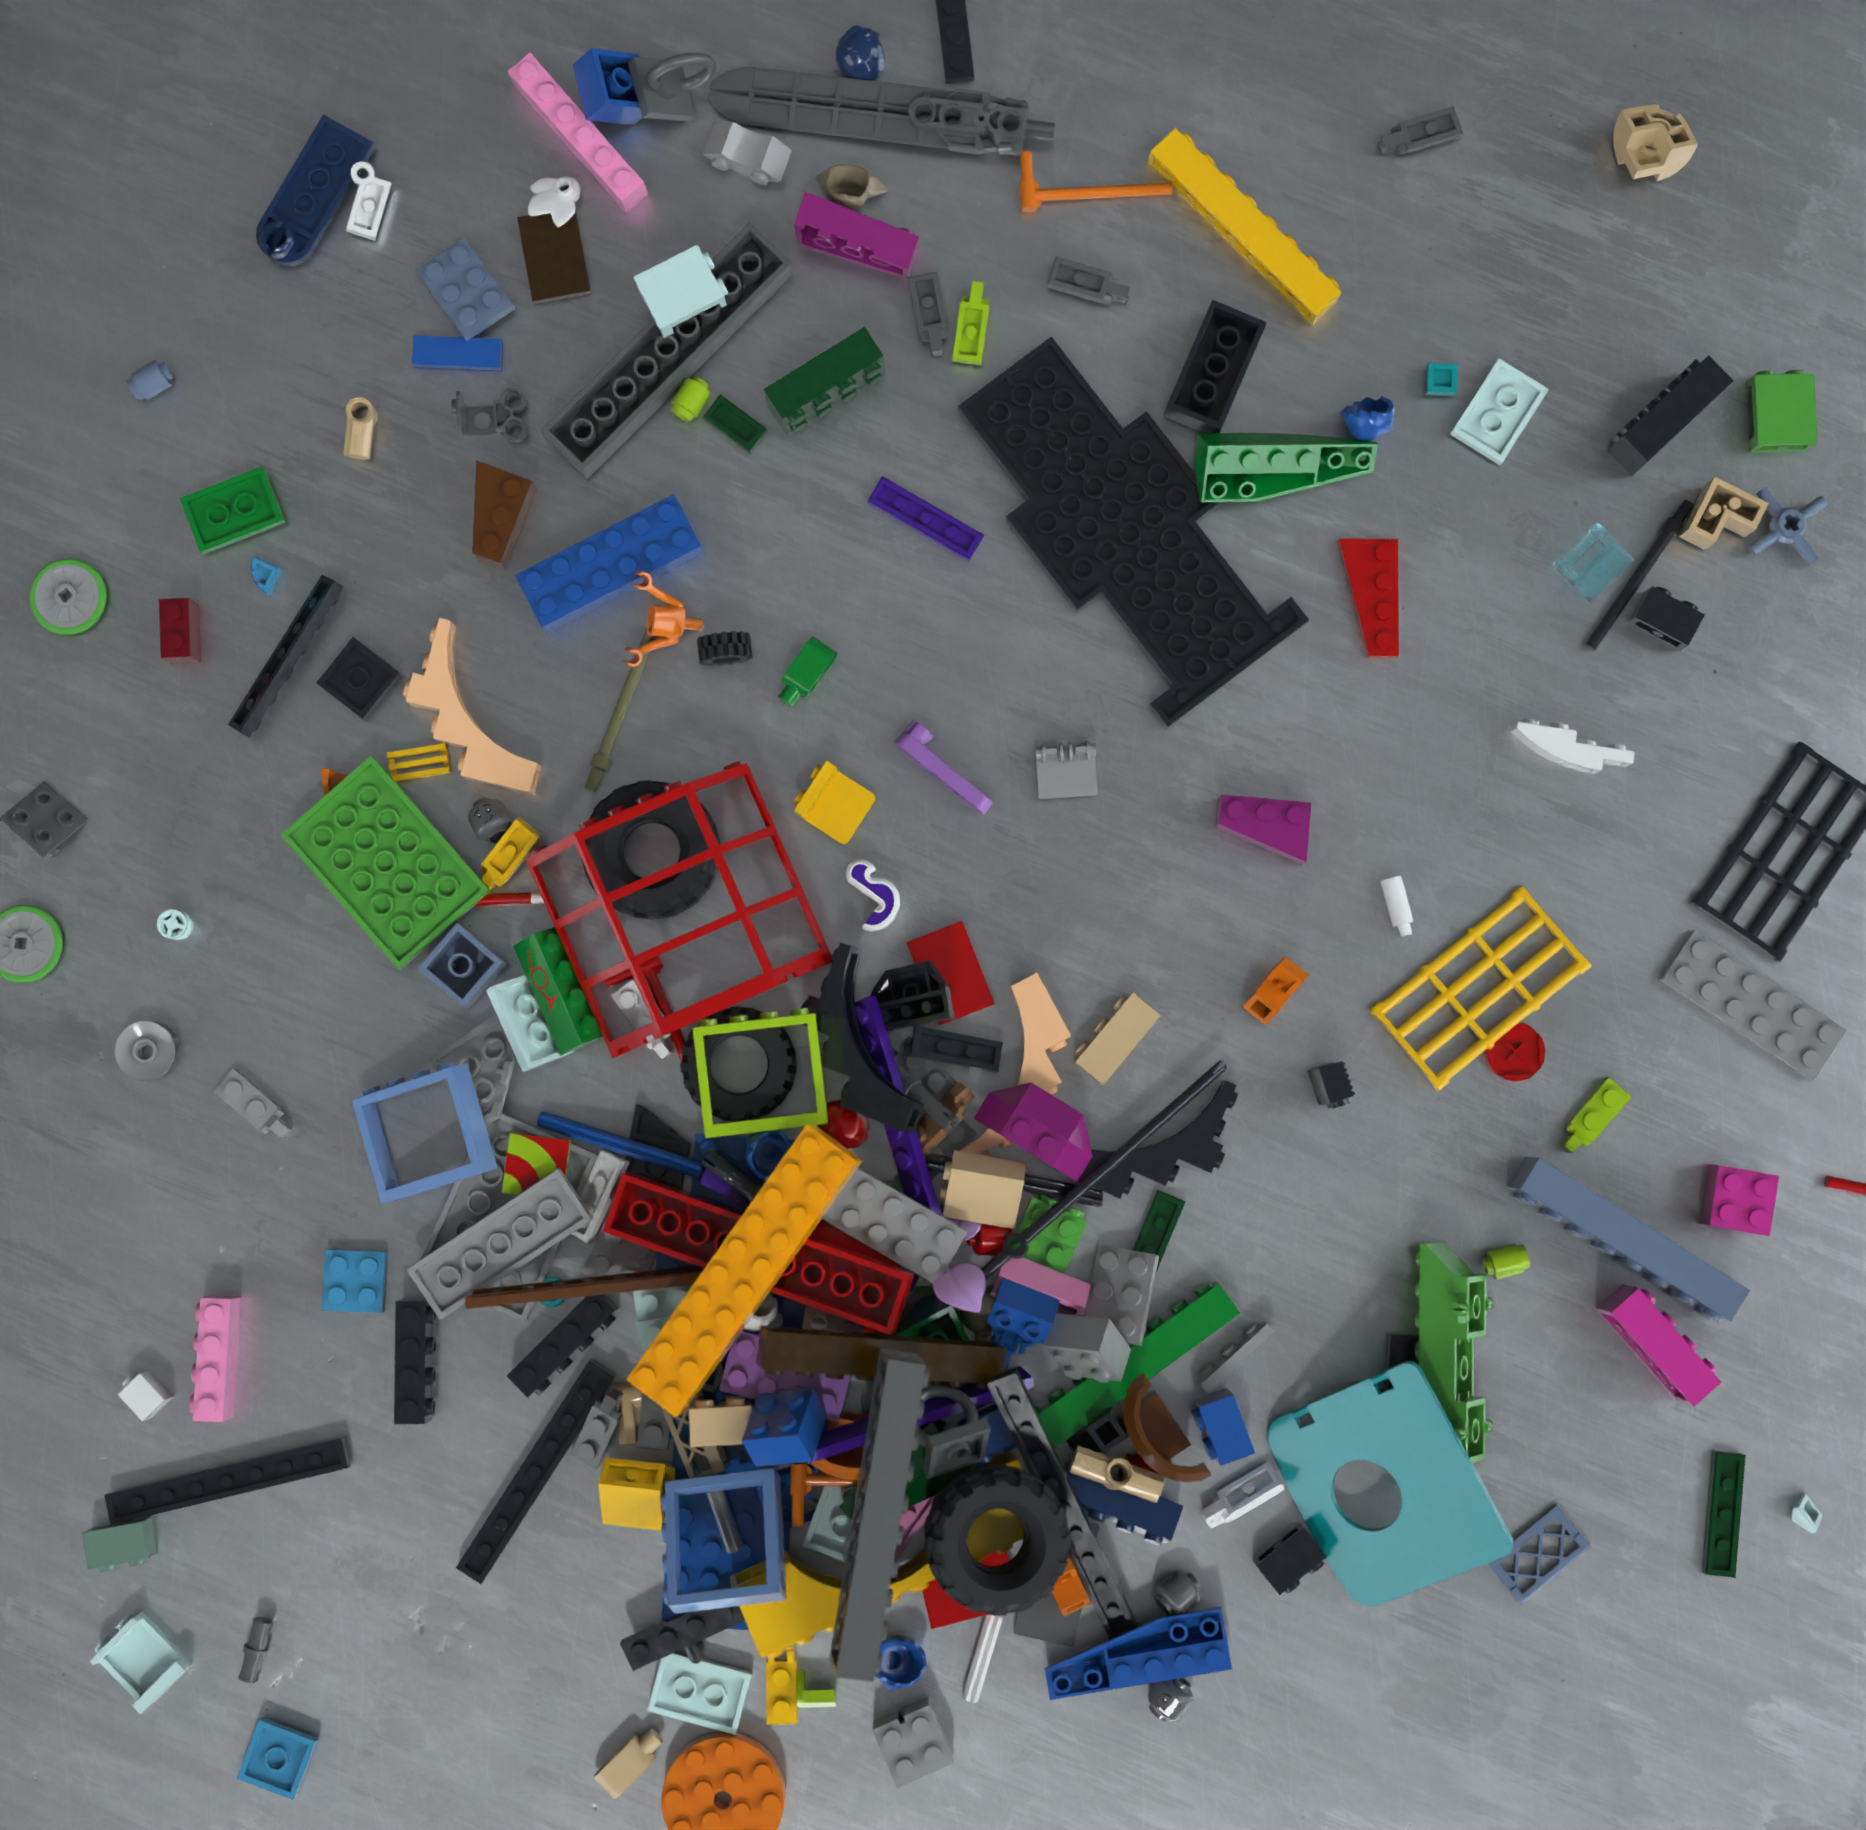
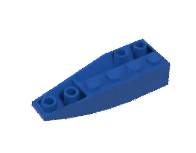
(1147, 1654)

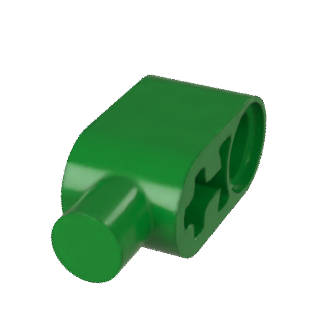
(806, 671)

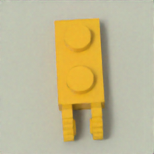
(781, 1689)

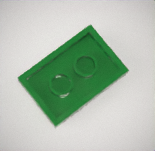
(232, 510)

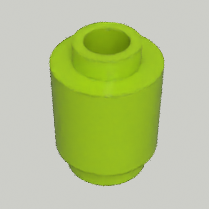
(690, 399)
(1506, 1261)

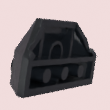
(913, 996)

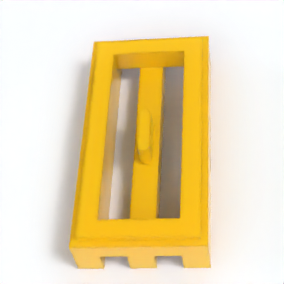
(393, 766)

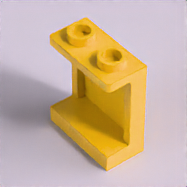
(632, 1493)

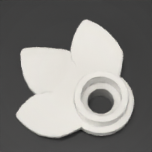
(552, 199)

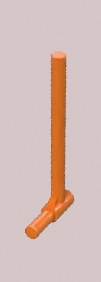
(1032, 195)
(801, 1483)

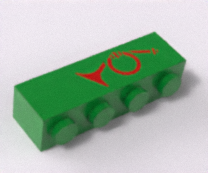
(557, 991)

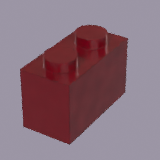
(179, 631)

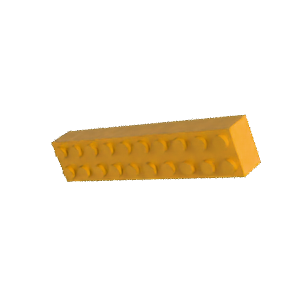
(744, 1270)

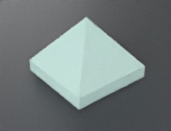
(1806, 1513)

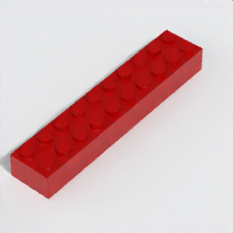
(818, 1275)

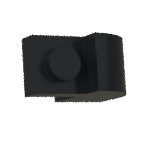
(1101, 1433)

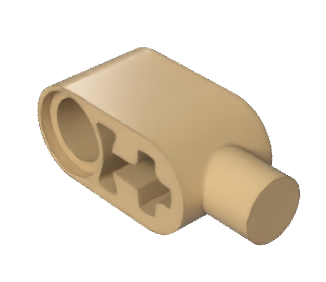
(628, 1763)

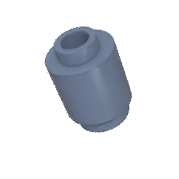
(150, 380)

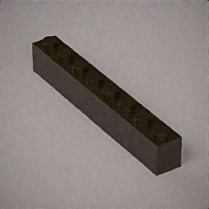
(858, 1354)

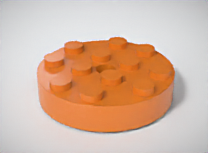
(728, 1765)

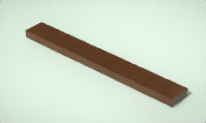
(582, 1287)

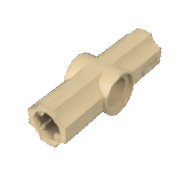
(1135, 1479)

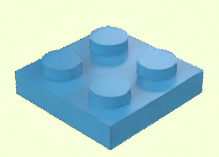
(354, 1280)
(277, 1758)

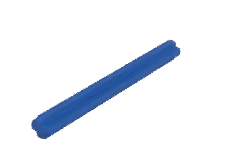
(620, 1144)

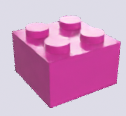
(1739, 1199)

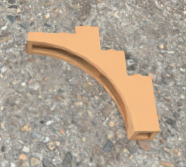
(439, 692)
(1041, 1030)

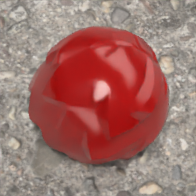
(845, 1125)

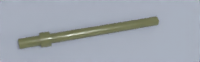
(601, 760)

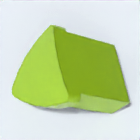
(812, 1698)

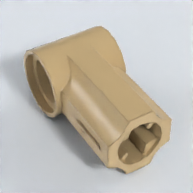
(359, 432)
(630, 1408)

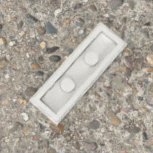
(600, 1191)

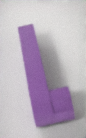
(913, 743)

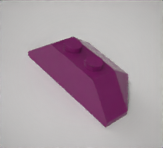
(1039, 1126)

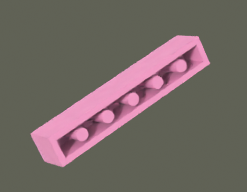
(578, 133)

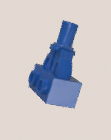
(1020, 1317)

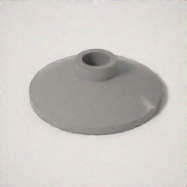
(131, 1046)

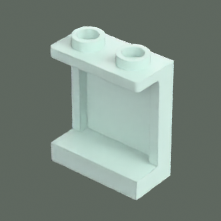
(680, 288)
(141, 1659)

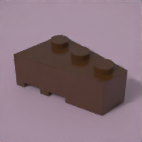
(499, 513)

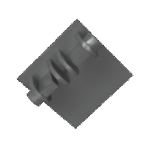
(43, 820)

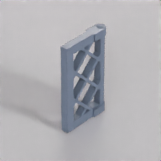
(1563, 1561)

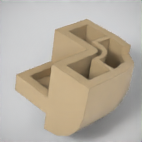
(1652, 141)

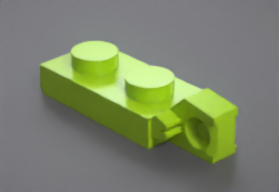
(971, 327)
(1595, 1115)

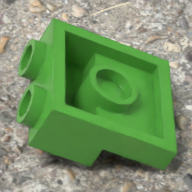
(1057, 1241)

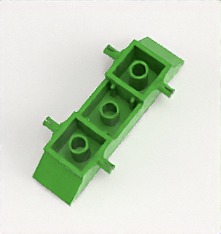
(1448, 1320)

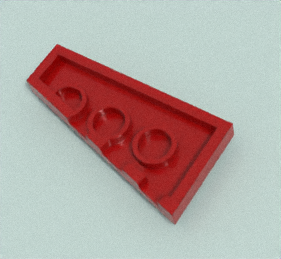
(1375, 592)

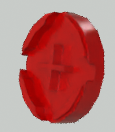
(1516, 1054)

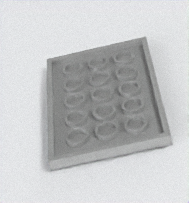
(482, 1194)

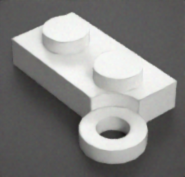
(368, 203)

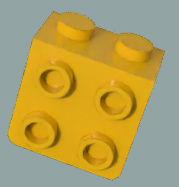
(833, 803)

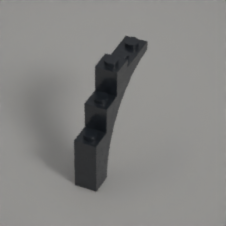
(845, 1052)
(1159, 1160)

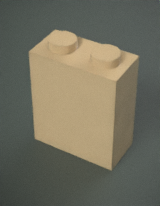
(982, 1189)

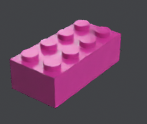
(1659, 1344)

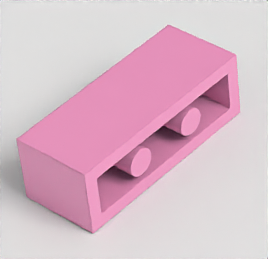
(1069, 1290)

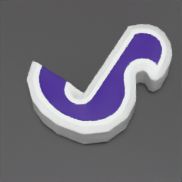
(877, 889)

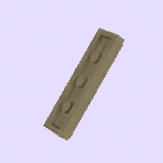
(716, 1455)

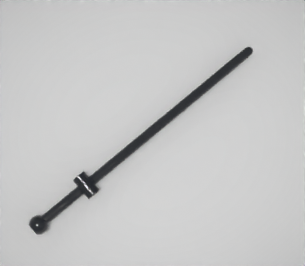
(1098, 1174)

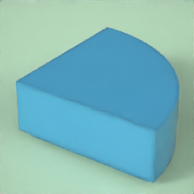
(264, 575)

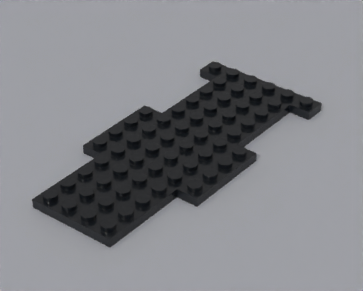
(1119, 520)

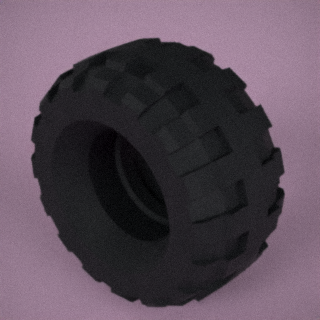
(671, 894)
(1024, 1577)

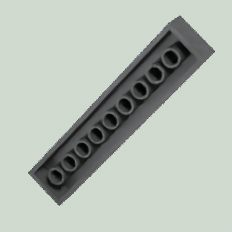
(654, 367)
(877, 1515)

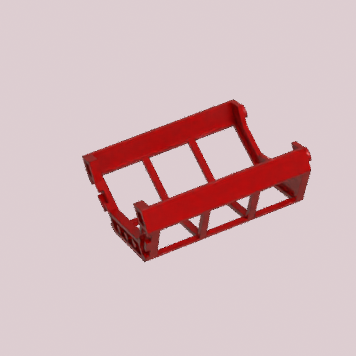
(717, 1002)

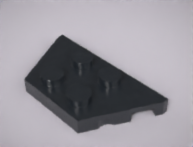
(655, 1132)

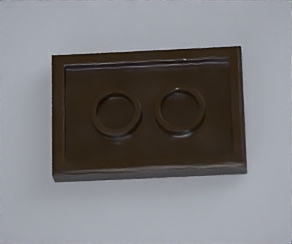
(553, 258)

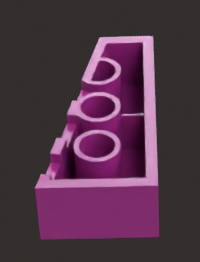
(855, 236)

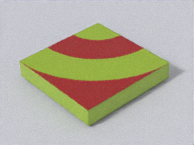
(532, 1159)

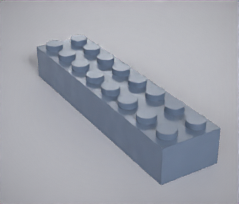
(1627, 1238)

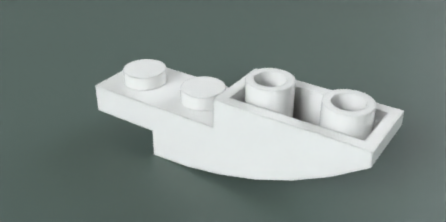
(1560, 746)

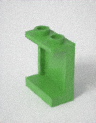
(1783, 411)

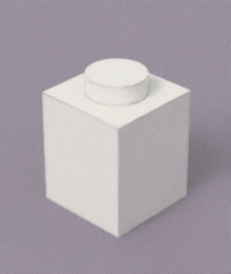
(144, 1394)

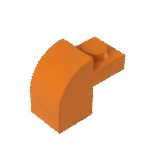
(1275, 990)
(1070, 1591)

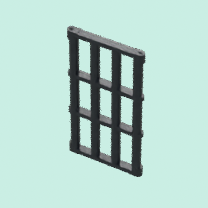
(1760, 866)

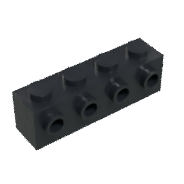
(561, 1343)
(413, 1361)

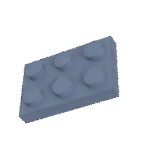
(465, 289)

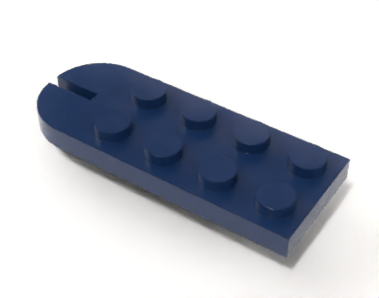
(312, 193)

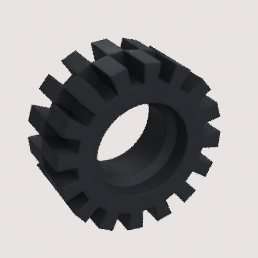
(724, 648)

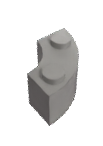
(746, 152)

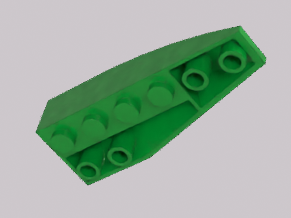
(1275, 464)

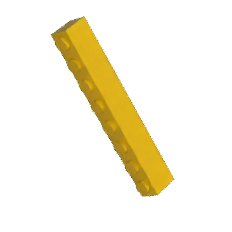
(1244, 226)

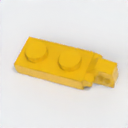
(509, 853)

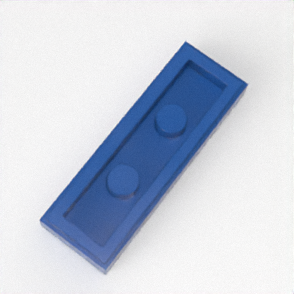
(457, 353)

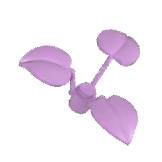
(966, 1282)

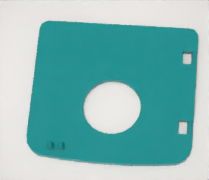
(1445, 1509)

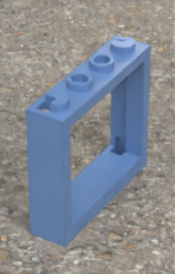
(470, 1120)
(774, 1542)

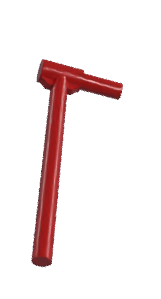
(650, 970)

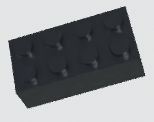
(1214, 368)
(1668, 413)

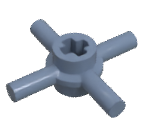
(1795, 533)

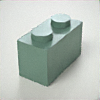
(119, 1543)

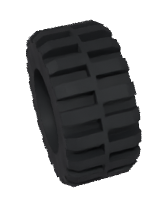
(763, 1098)

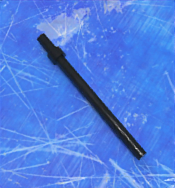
(1671, 529)

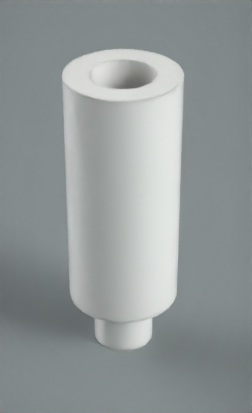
(1397, 904)

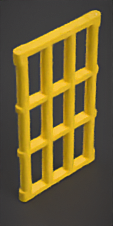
(1492, 957)

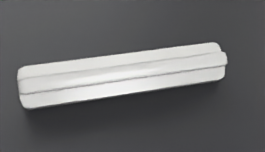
(981, 1658)

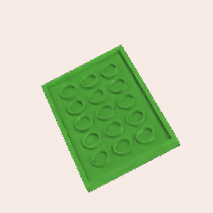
(385, 862)

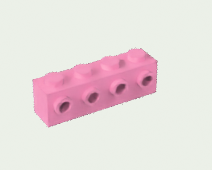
(216, 1358)

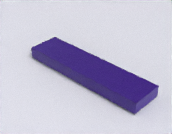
(925, 518)

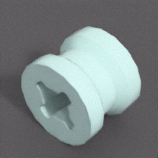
(168, 922)

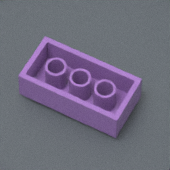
(748, 1379)

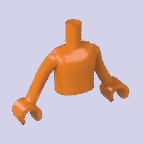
(662, 621)

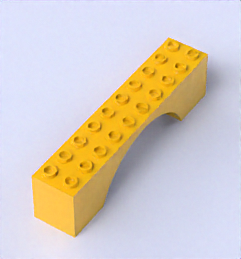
(814, 1596)

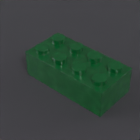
(825, 381)

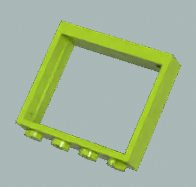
(741, 1023)

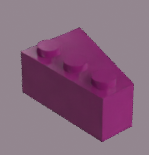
(1268, 823)

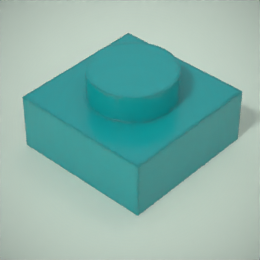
(1441, 379)

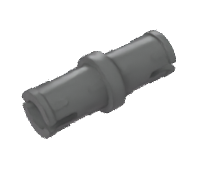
(255, 1650)

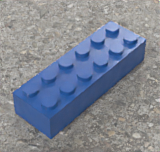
(605, 564)

